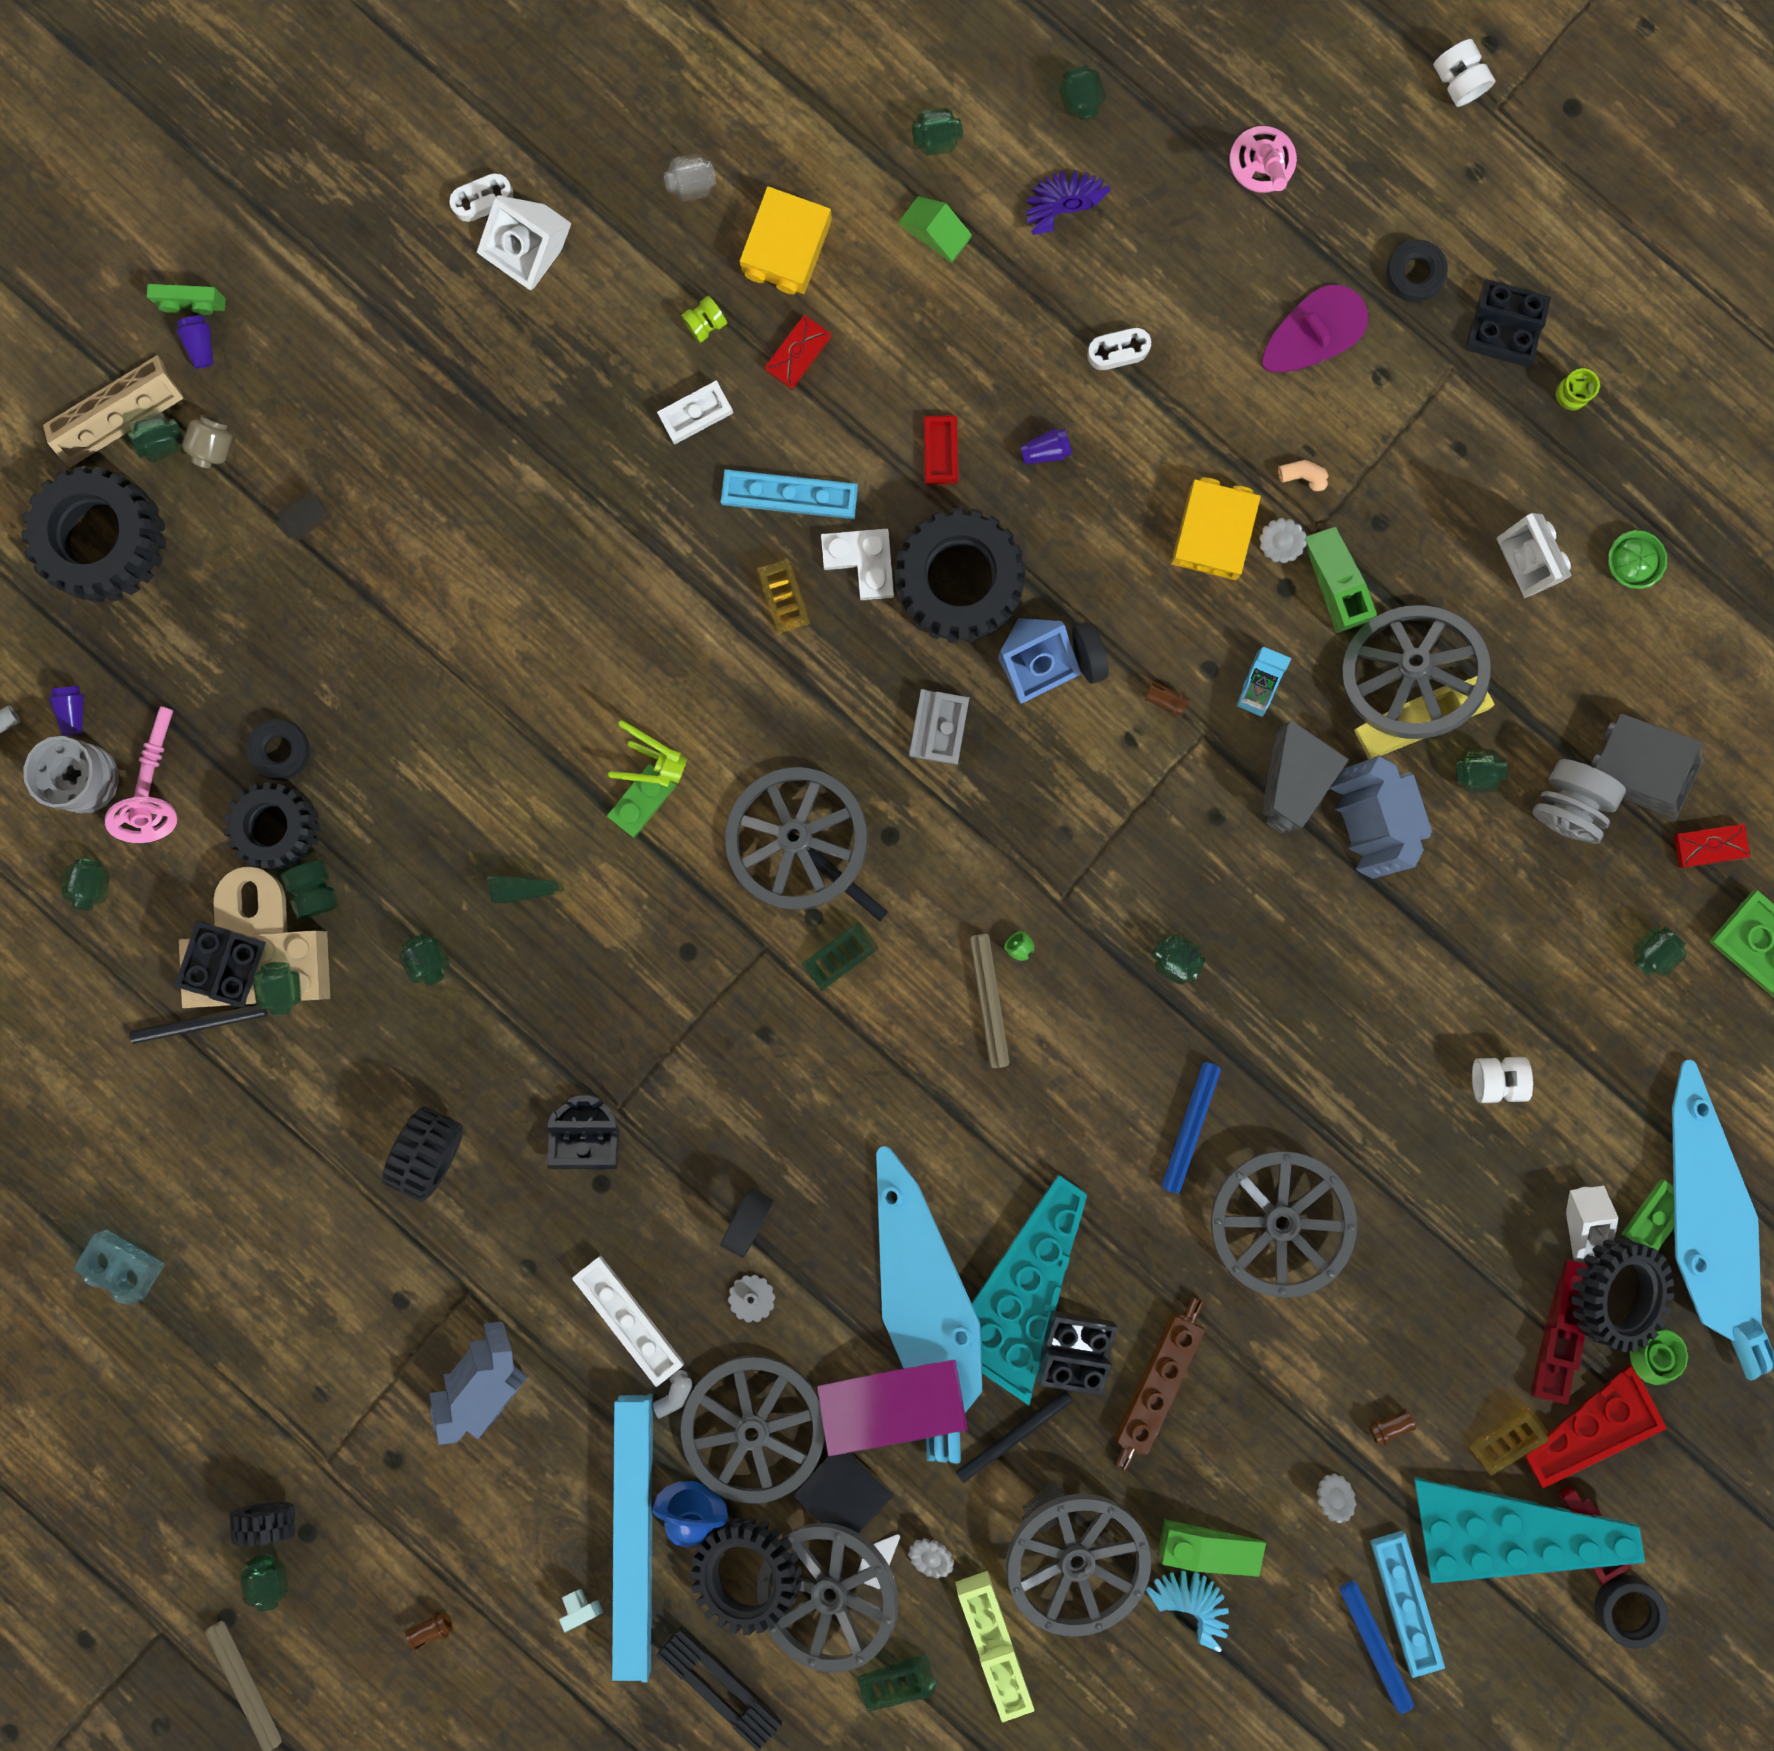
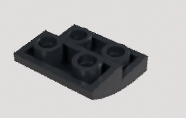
(1508, 323)
(220, 963)
(1076, 1353)
(844, 1493)

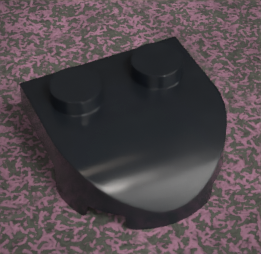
(583, 1135)

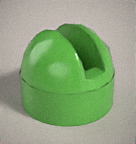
(1019, 946)

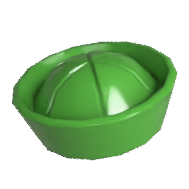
(1637, 559)
(1661, 1359)

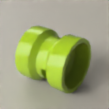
(697, 323)
(1583, 383)

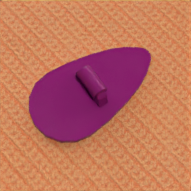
(1317, 330)

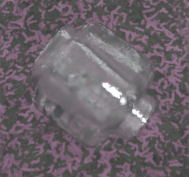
(690, 177)

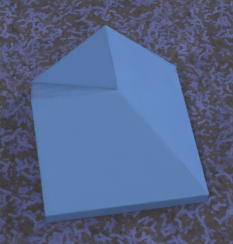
(1037, 657)

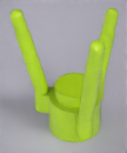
(668, 763)

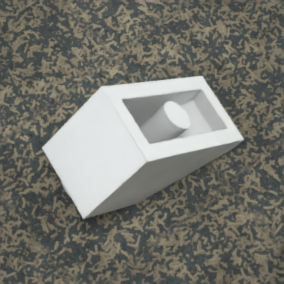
(1590, 1220)

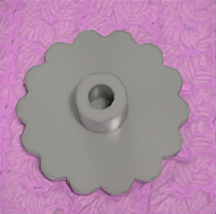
(1282, 540)
(751, 1298)
(1336, 1498)
(931, 1558)

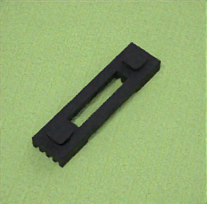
(755, 1723)

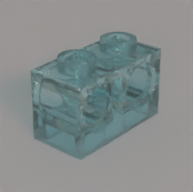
(121, 1258)

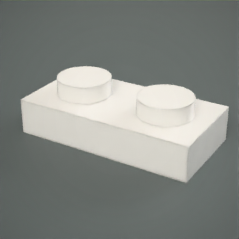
(695, 412)

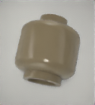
(207, 441)

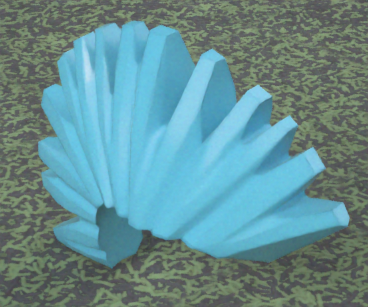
(1196, 1600)

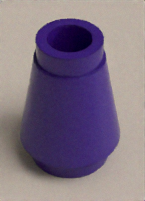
(196, 340)
(1047, 447)
(68, 709)

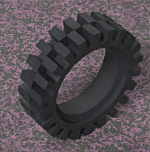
(1649, 1302)
(718, 1600)

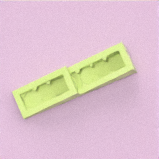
(994, 1646)

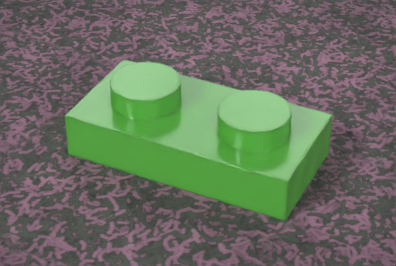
(176, 297)
(640, 803)
(1654, 1218)

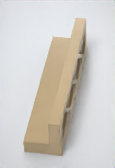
(111, 412)

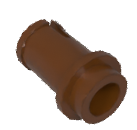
(1167, 699)
(1392, 1427)
(437, 1627)

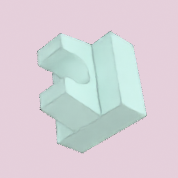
(578, 1610)

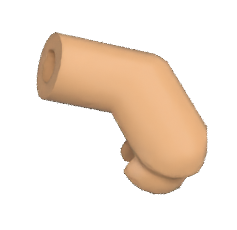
(1307, 470)

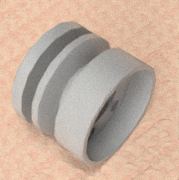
(71, 775)
(1580, 796)

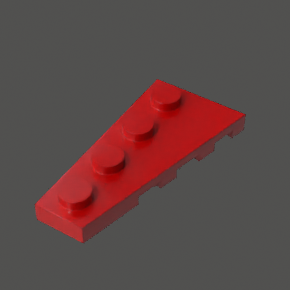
(1599, 1428)

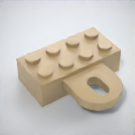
(303, 950)

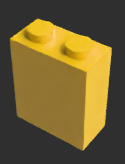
(785, 241)
(1216, 528)

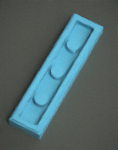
(789, 494)
(1407, 1604)

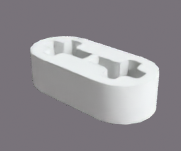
(480, 195)
(1117, 341)

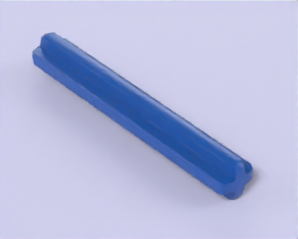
(1191, 1127)
(1376, 1647)

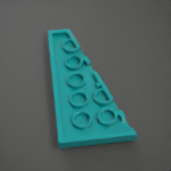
(1026, 1288)
(1501, 1535)

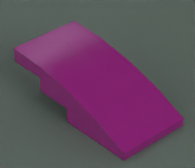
(892, 1408)

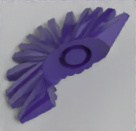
(1062, 197)

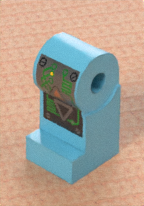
(1262, 681)

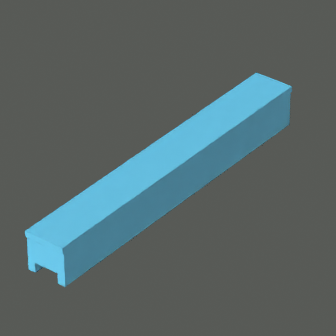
(632, 1538)

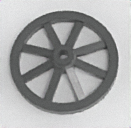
(1416, 675)
(802, 845)
(1290, 1230)
(752, 1420)
(1080, 1568)
(832, 1604)

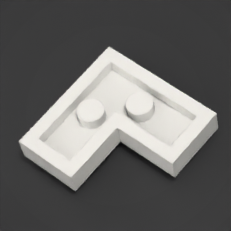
(867, 551)

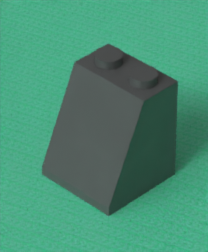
(1650, 764)
(1298, 777)

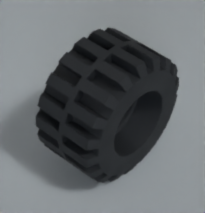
(245, 819)
(422, 1154)

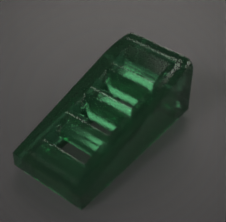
(515, 889)
(862, 937)
(906, 1668)

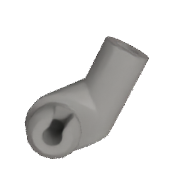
(677, 1396)

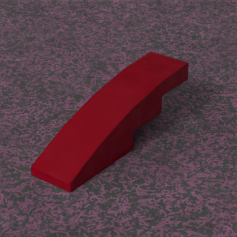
(1561, 1342)

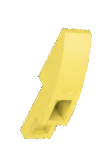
(1378, 743)

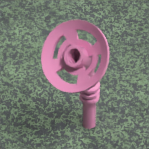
(1266, 160)
(139, 805)

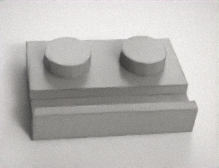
(939, 727)

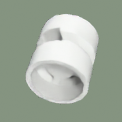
(1471, 82)
(1498, 1080)

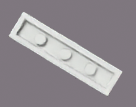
(628, 1321)

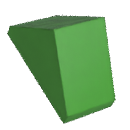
(936, 227)

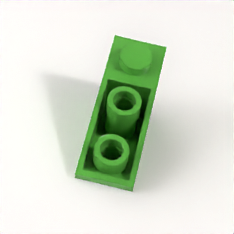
(1339, 580)

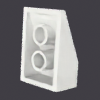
(1534, 554)

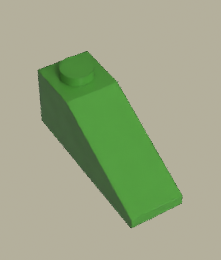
(1209, 1550)

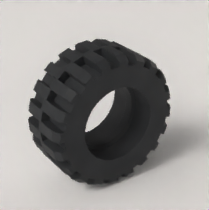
(59, 509)
(967, 531)

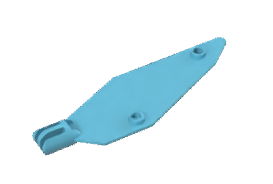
(1716, 1226)
(922, 1292)

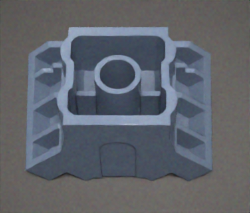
(1382, 816)
(476, 1387)

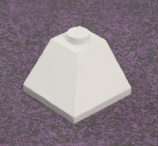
(523, 238)

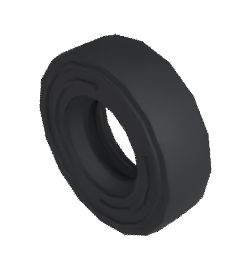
(1424, 251)
(1090, 652)
(257, 749)

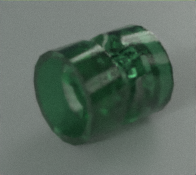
(309, 890)

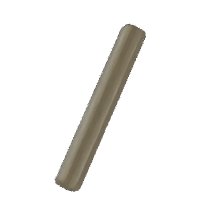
(989, 1001)
(243, 1686)

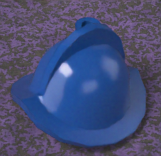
(689, 1512)

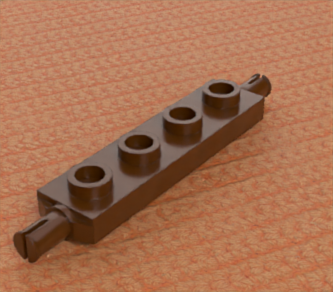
(1159, 1383)

